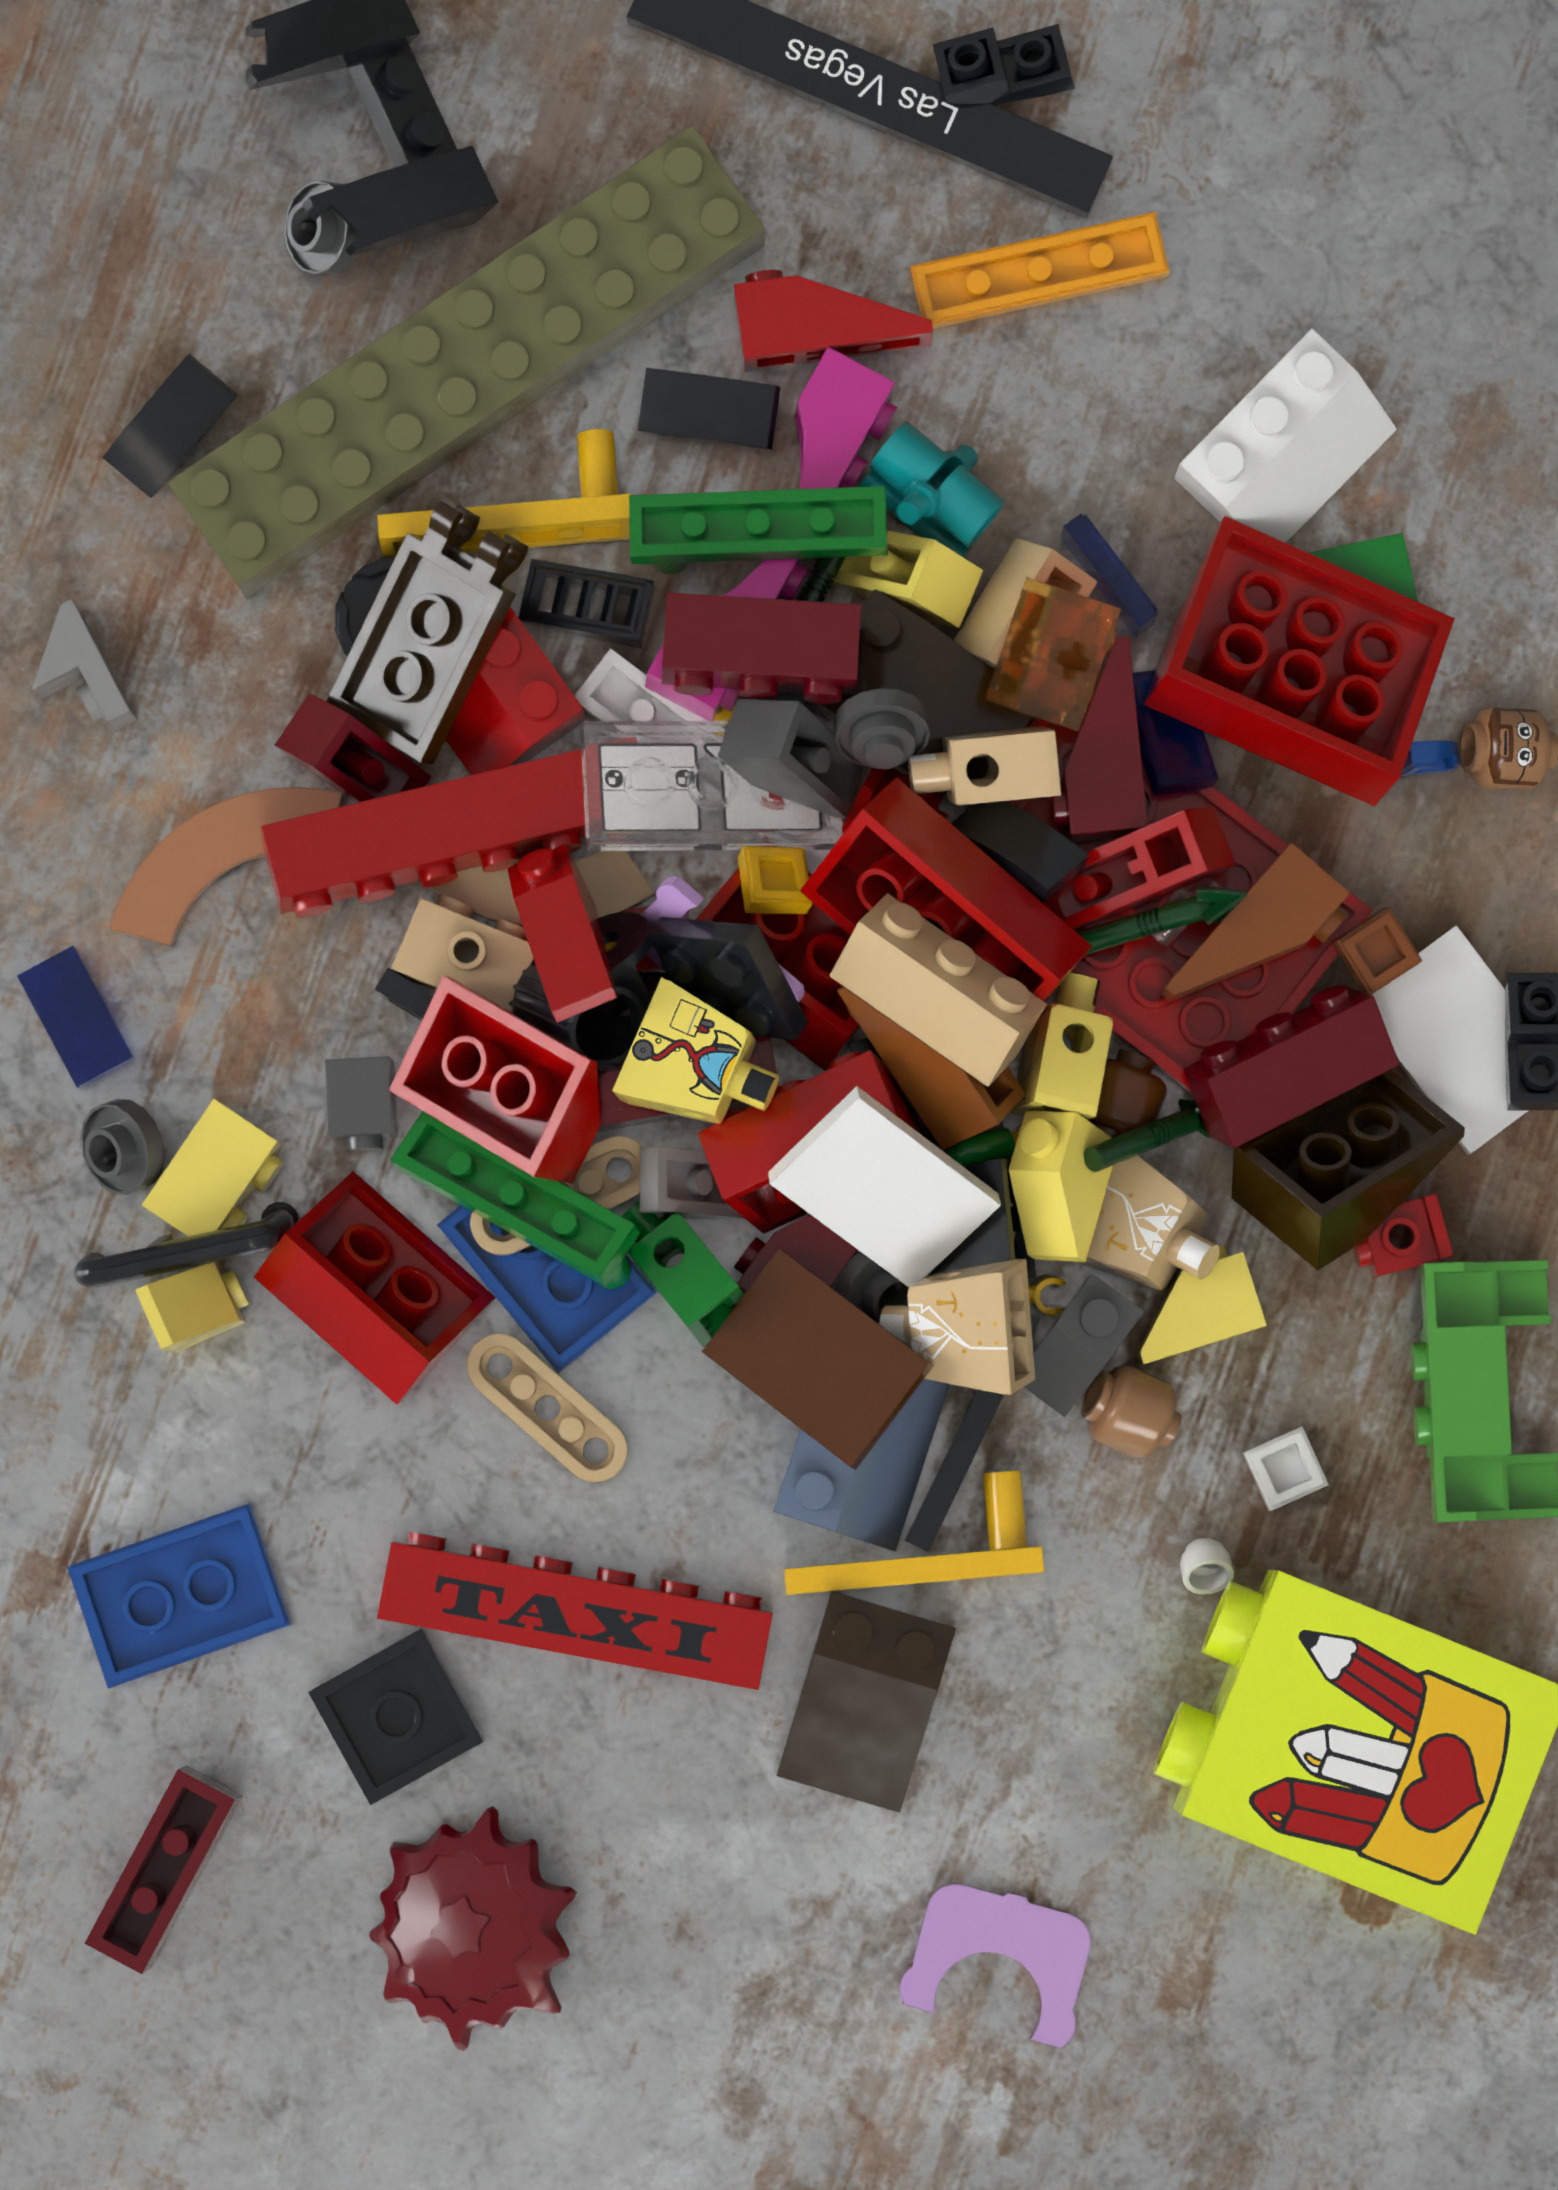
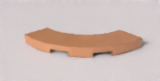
(201, 852)

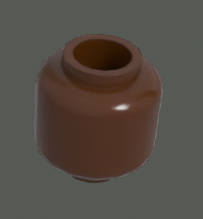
(1129, 1094)

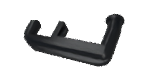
(171, 1255)

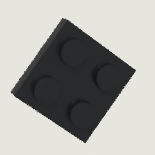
(731, 972)
(396, 1716)

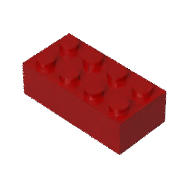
(927, 863)

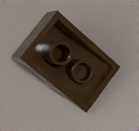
(919, 659)
(1342, 1166)
(866, 1701)

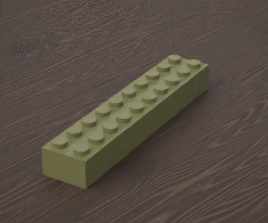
(469, 361)

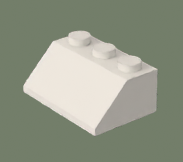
(1288, 442)

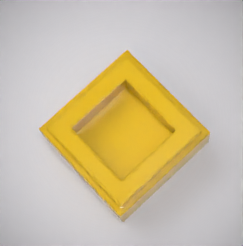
(773, 879)

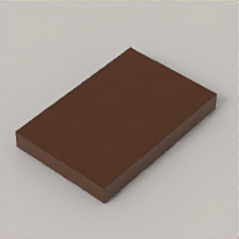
(817, 1358)

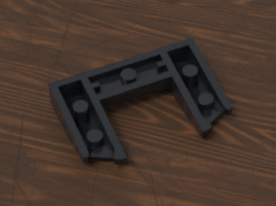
(431, 180)

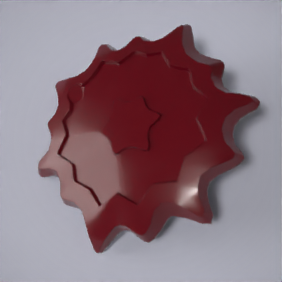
(471, 1928)

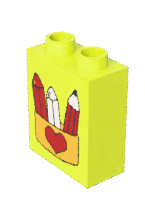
(1362, 1747)

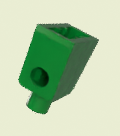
(695, 1287)

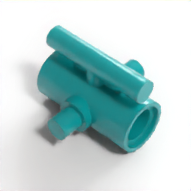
(933, 489)

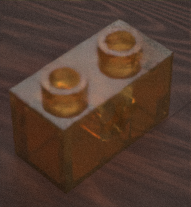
(1053, 654)

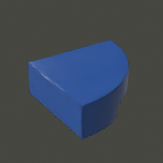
(1431, 757)

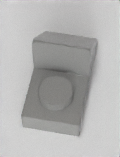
(75, 655)
(682, 1183)

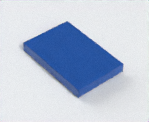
(546, 1298)
(179, 1595)

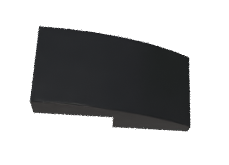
(1007, 70)
(709, 408)
(170, 425)
(1023, 846)
(1531, 1041)

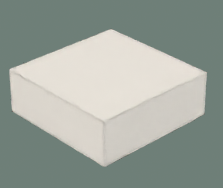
(1285, 1468)

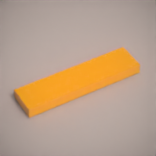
(1040, 270)

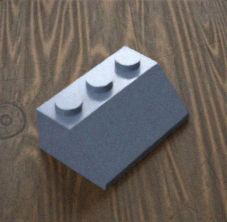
(878, 1494)

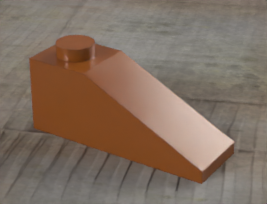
(1273, 920)

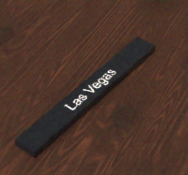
(882, 96)

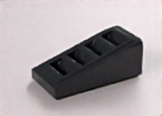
(638, 611)

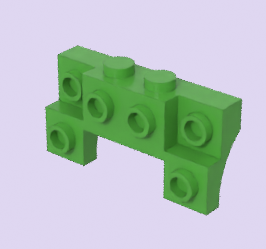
(1468, 1391)

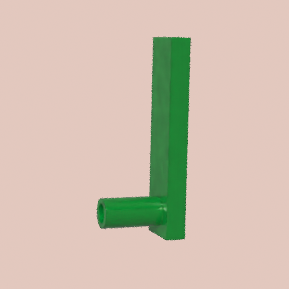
(757, 525)
(526, 1206)

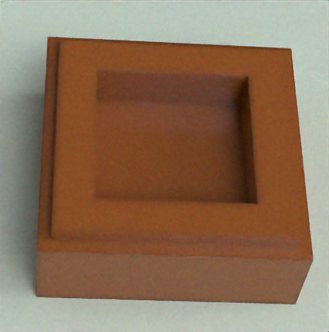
(1377, 951)

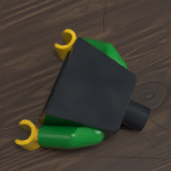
(1001, 1234)

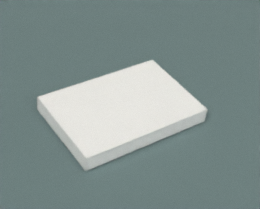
(1451, 1035)
(884, 1188)

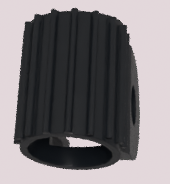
(600, 1030)

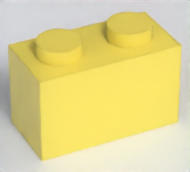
(215, 1173)

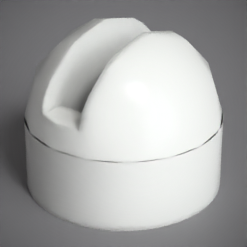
(1206, 1566)

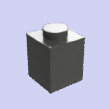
(360, 1102)

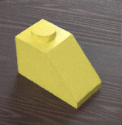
(917, 576)
(1053, 1186)
(193, 1306)
(1204, 1310)

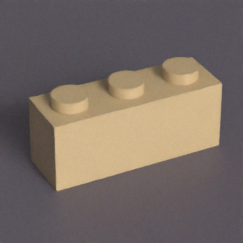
(937, 989)

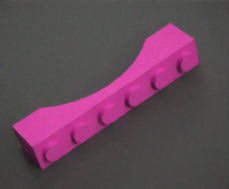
(832, 423)

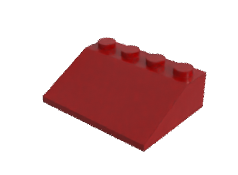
(1300, 662)

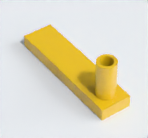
(593, 518)
(1006, 1554)

